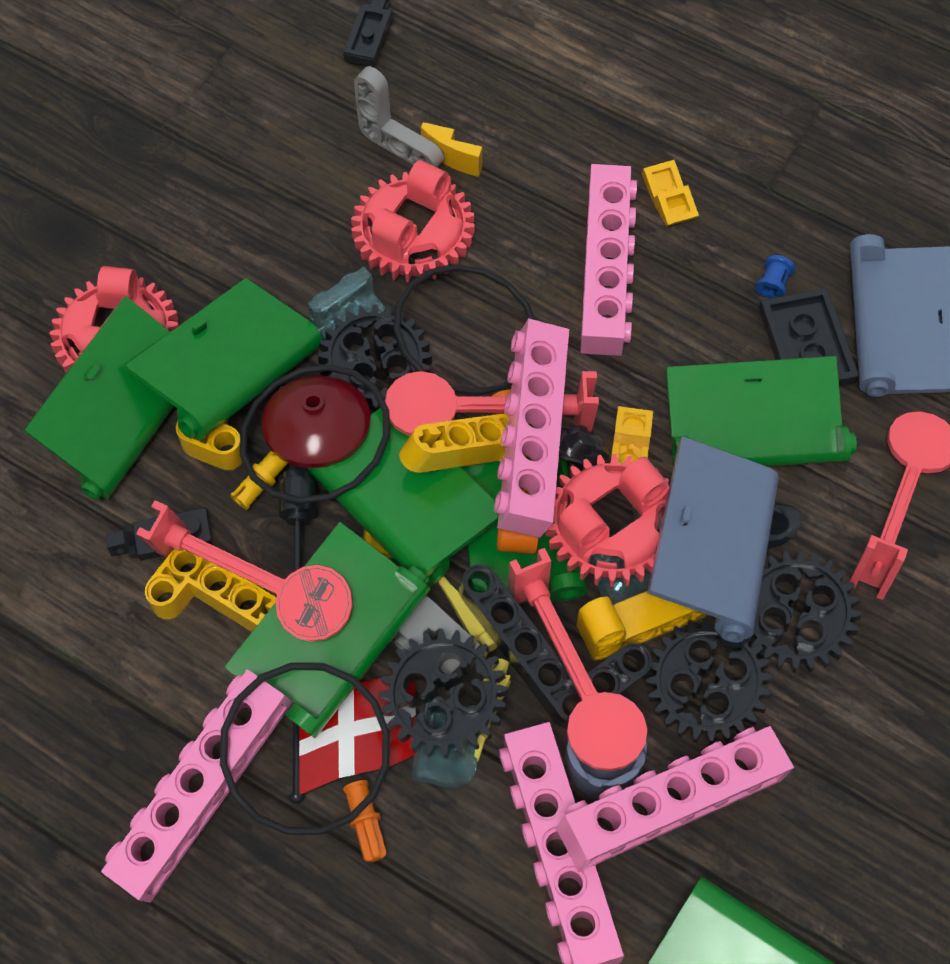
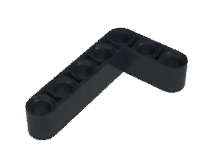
(543, 655)

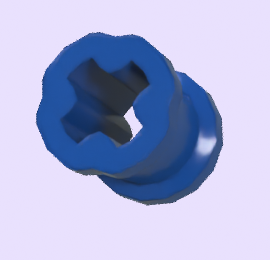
(775, 276)

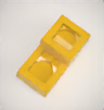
(457, 154)
(669, 194)
(632, 433)

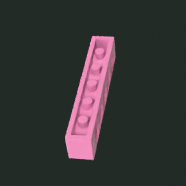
(599, 333)
(517, 510)
(538, 747)
(171, 843)
(591, 844)

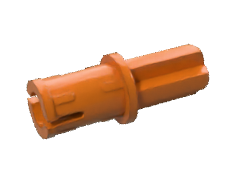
(366, 822)

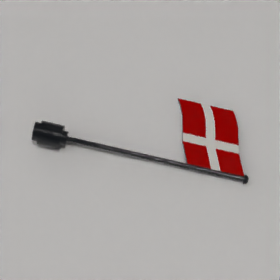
(352, 737)

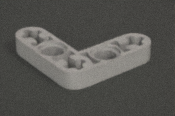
(377, 125)

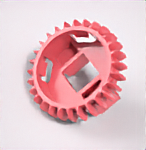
(396, 237)
(112, 285)
(582, 532)

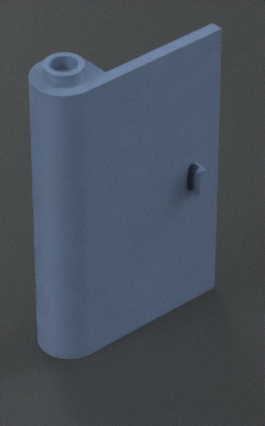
(896, 317)
(722, 548)

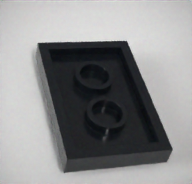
(808, 328)

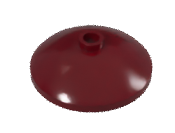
(320, 433)

